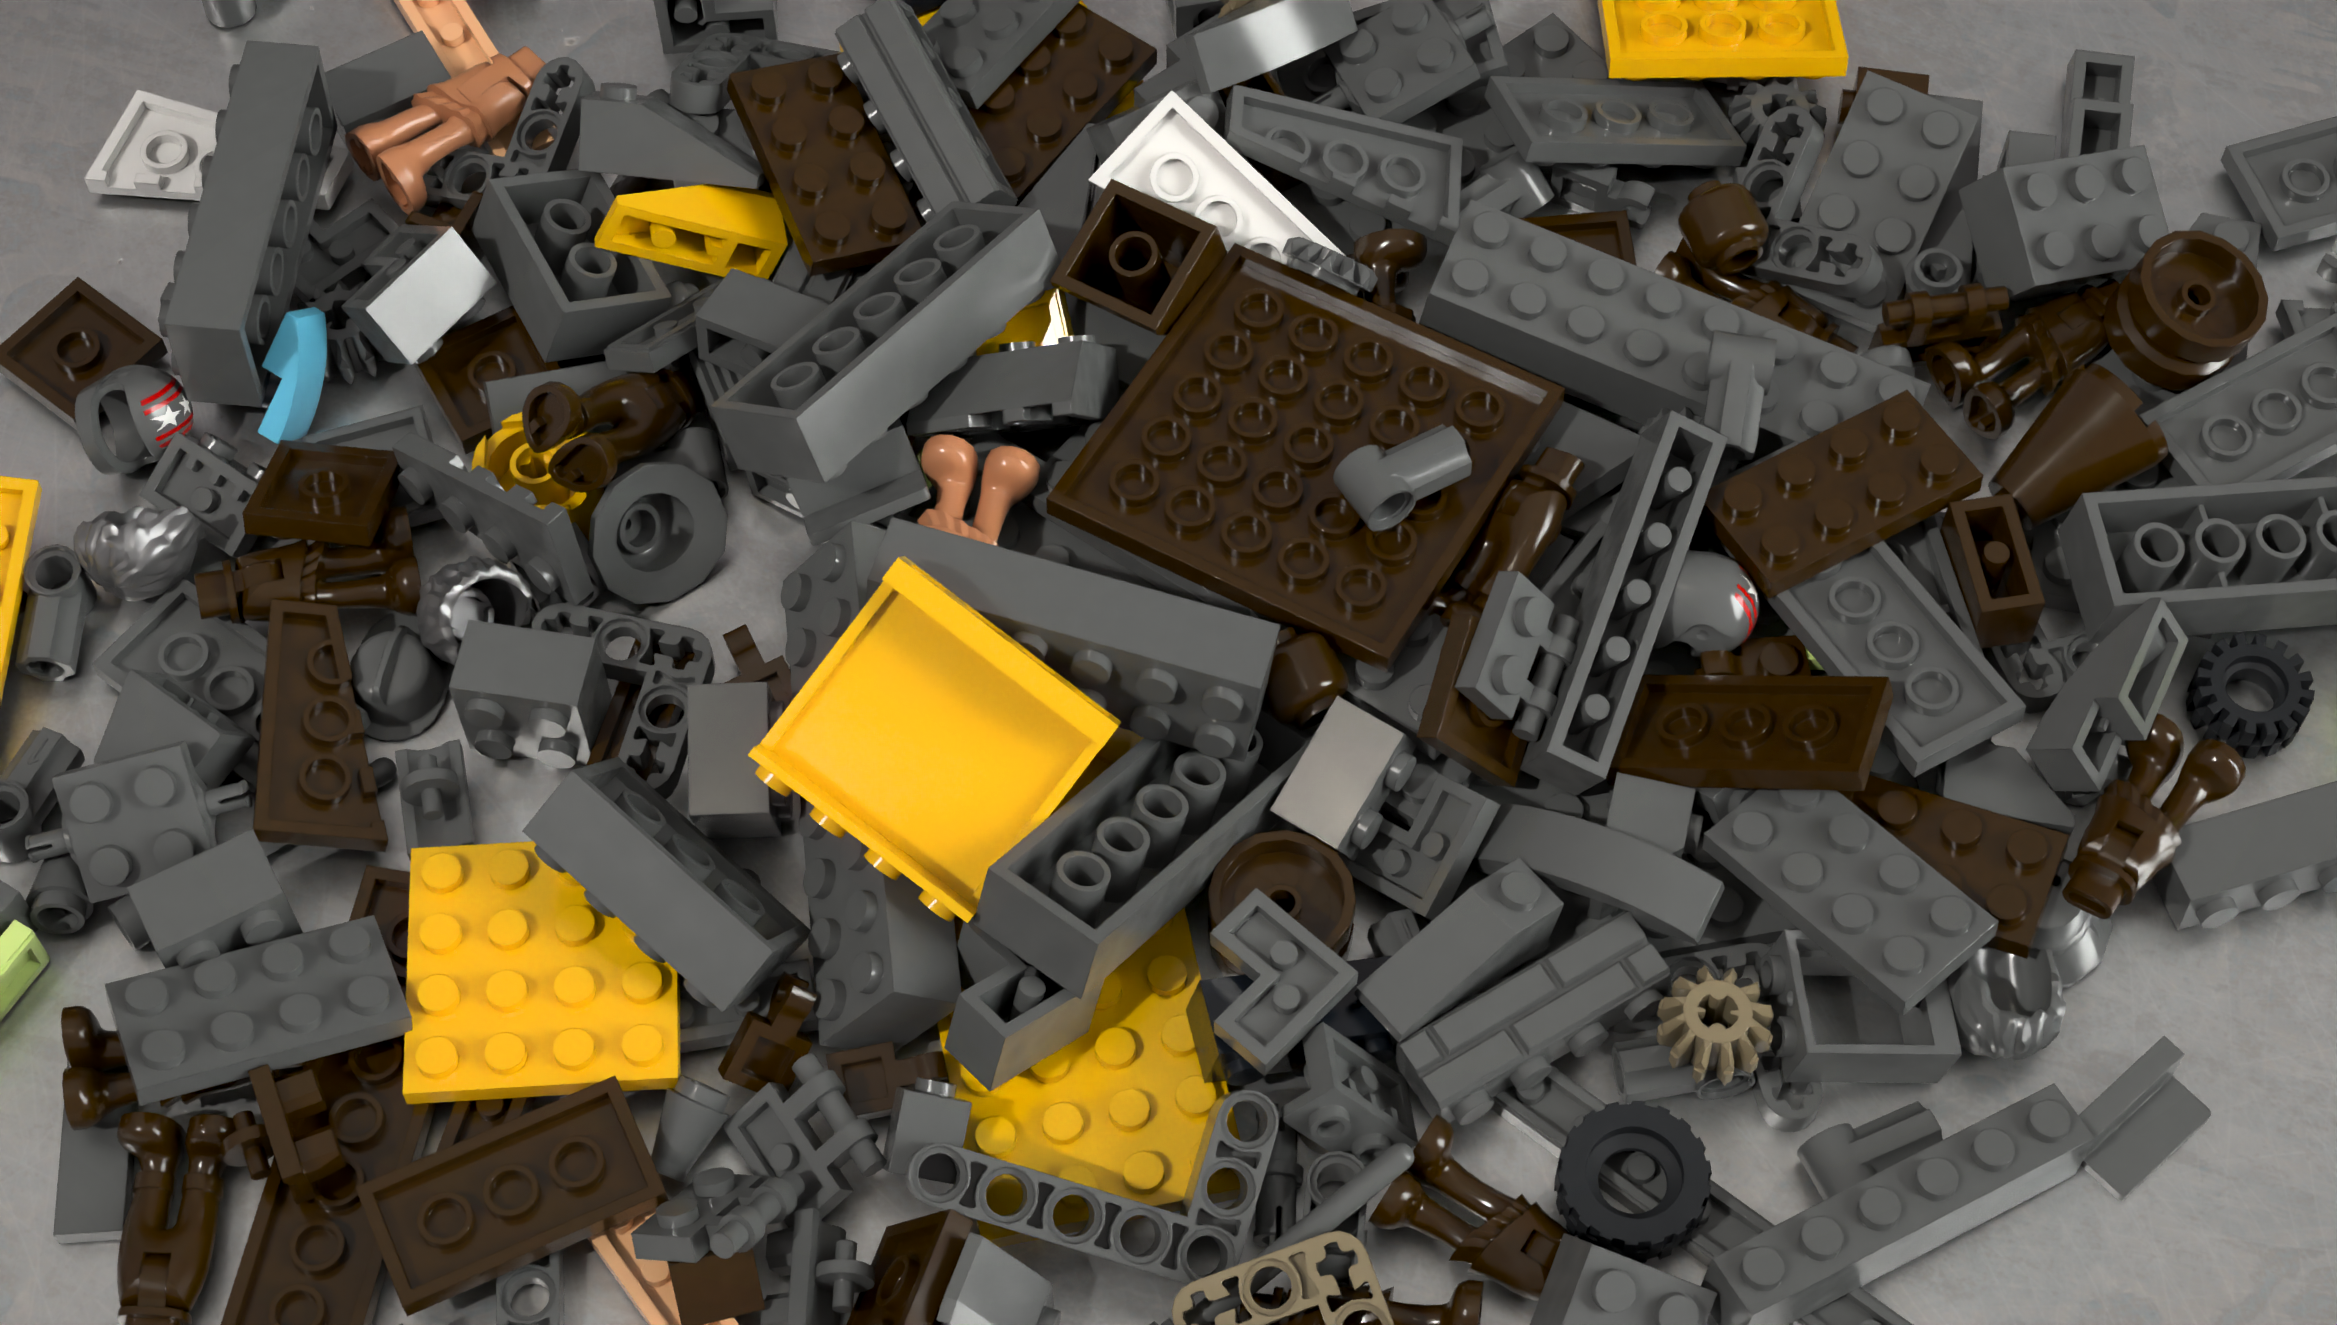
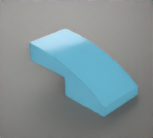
(300, 360)

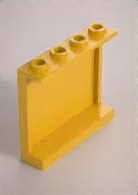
(932, 739)

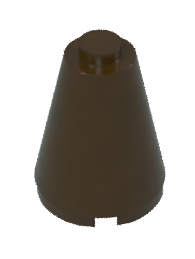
(2078, 445)

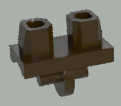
(300, 1157)

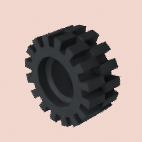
(2262, 667)

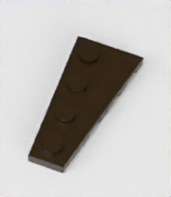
(311, 748)

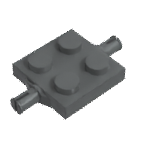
(1404, 60)
(134, 817)

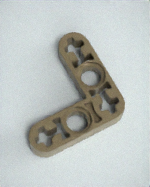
(1308, 1286)

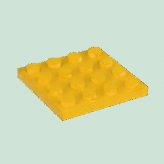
(1722, 39)
(526, 984)

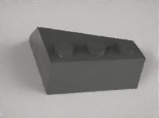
(1022, 390)

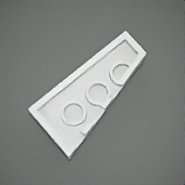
(162, 149)
(1197, 171)

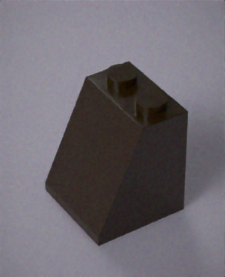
(1140, 258)

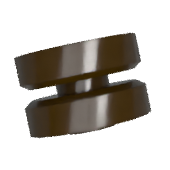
(2185, 310)
(1296, 875)

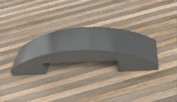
(1603, 866)

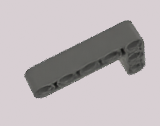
(1109, 1211)

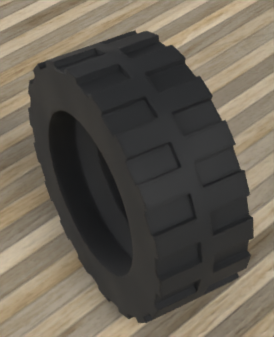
(1641, 1130)

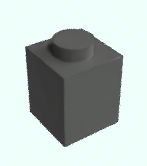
(924, 1117)

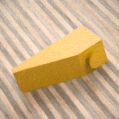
(698, 228)

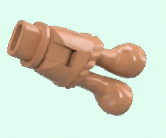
(456, 111)
(953, 470)

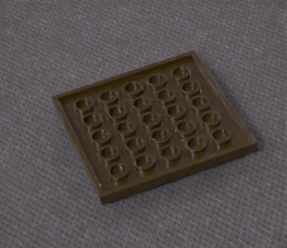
(1234, 441)

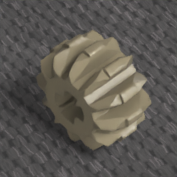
(1713, 1004)

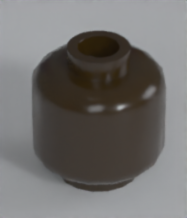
(1723, 227)
(1304, 678)

